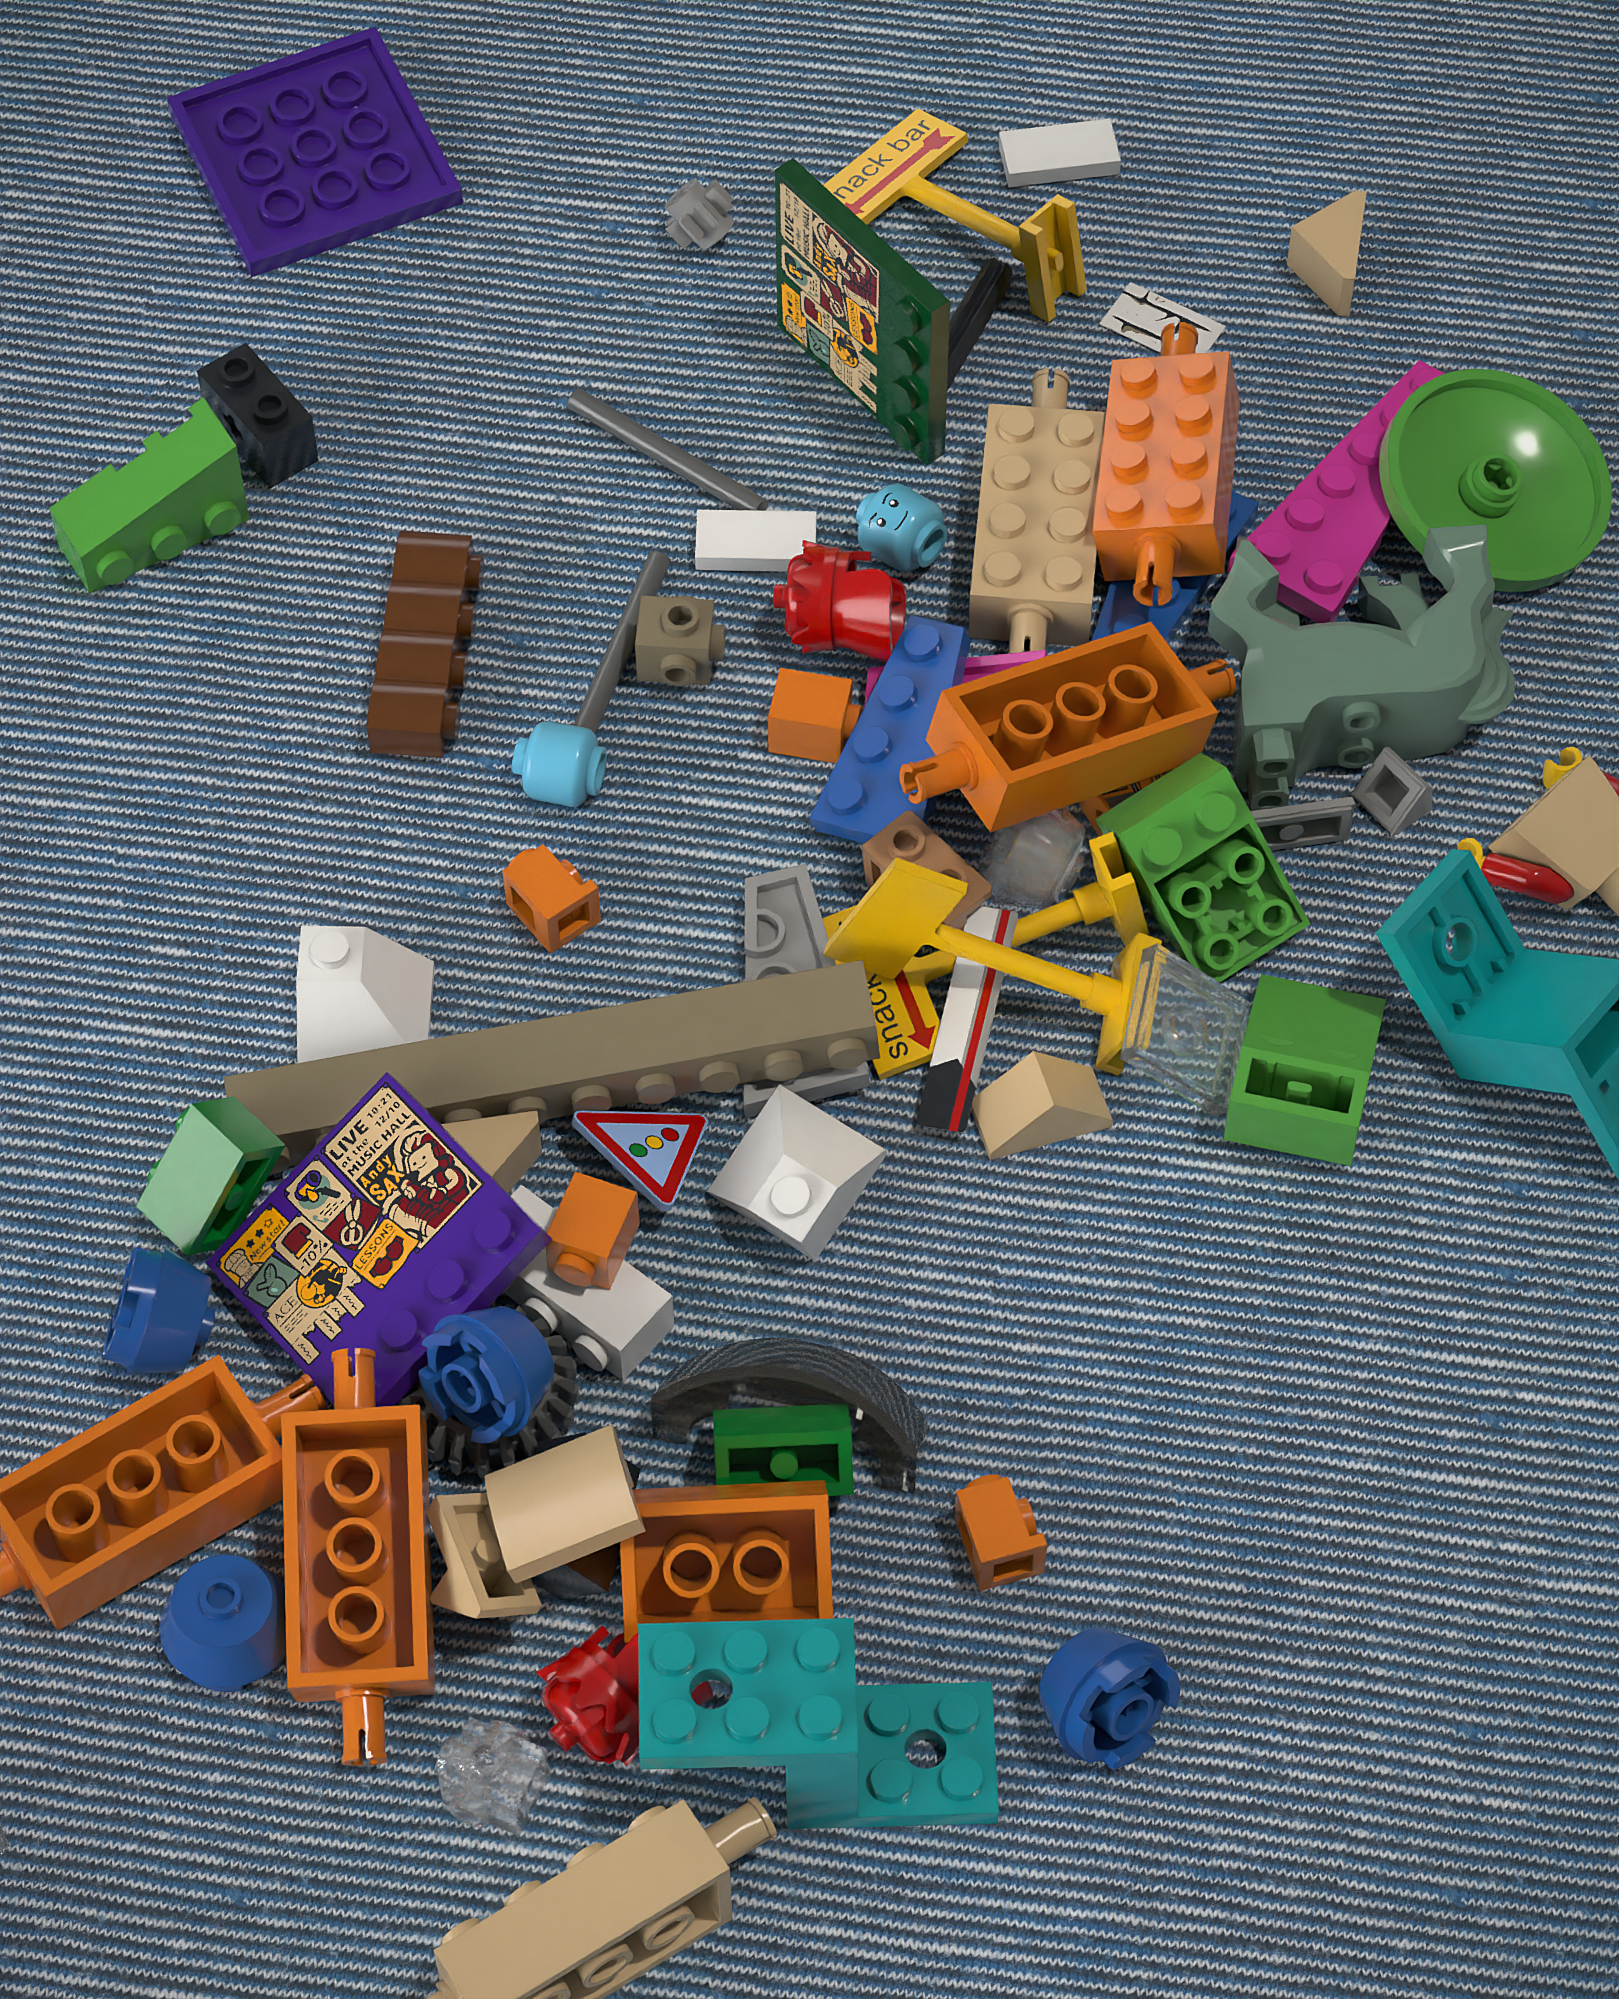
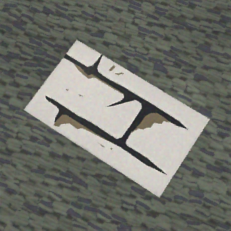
(1144, 314)

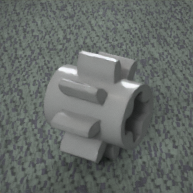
(699, 214)

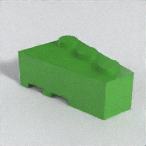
(155, 504)

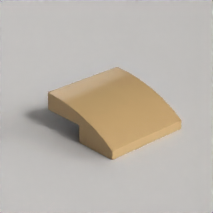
(563, 1504)

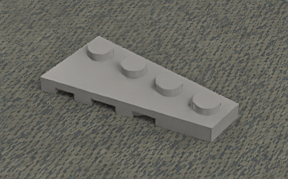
(783, 938)

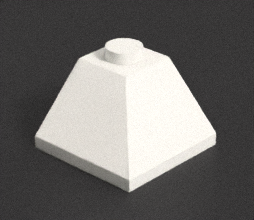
(359, 992)
(797, 1172)

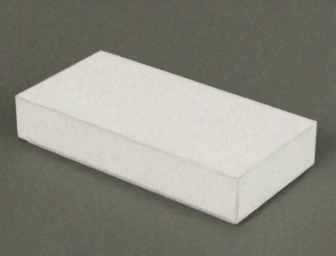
(1059, 152)
(751, 539)

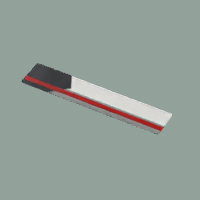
(965, 1028)

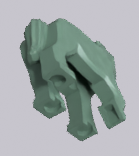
(1359, 687)

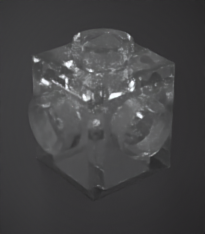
(491, 1775)

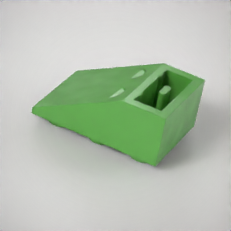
(1205, 868)
(1304, 1070)

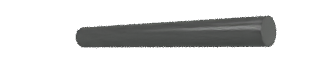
(665, 452)
(621, 644)

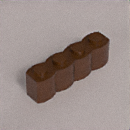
(423, 643)

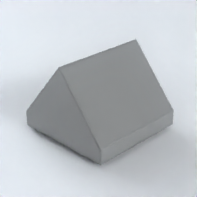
(1393, 792)

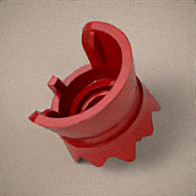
(839, 606)
(597, 1698)

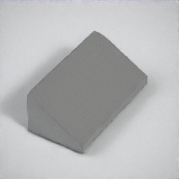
(1306, 823)

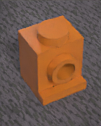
(550, 897)
(998, 1532)

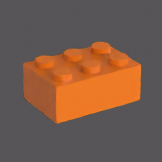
(728, 1555)

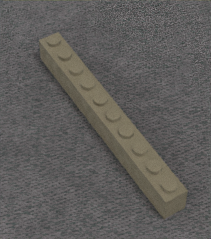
(586, 1057)

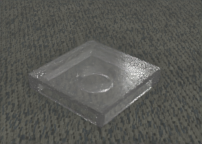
(1185, 1029)

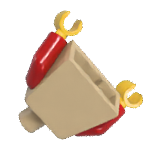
(1563, 841)

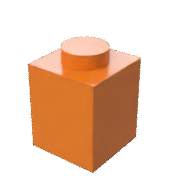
(811, 715)
(592, 1231)

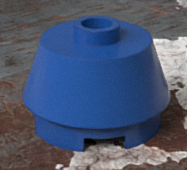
(159, 1313)
(487, 1371)
(225, 1623)
(1107, 1695)

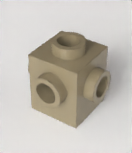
(677, 640)

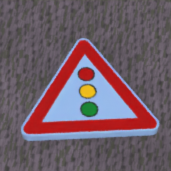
(646, 1147)

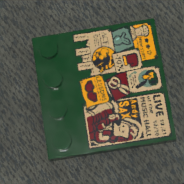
(861, 312)

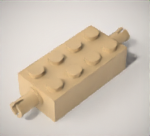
(1037, 521)
(607, 1913)

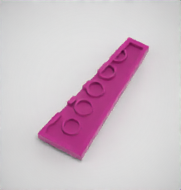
(1335, 514)

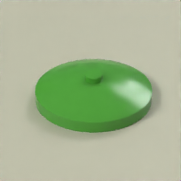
(1502, 457)

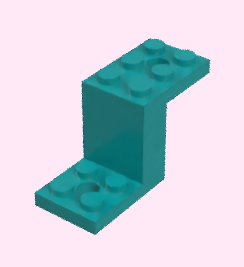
(1508, 1008)
(803, 1711)

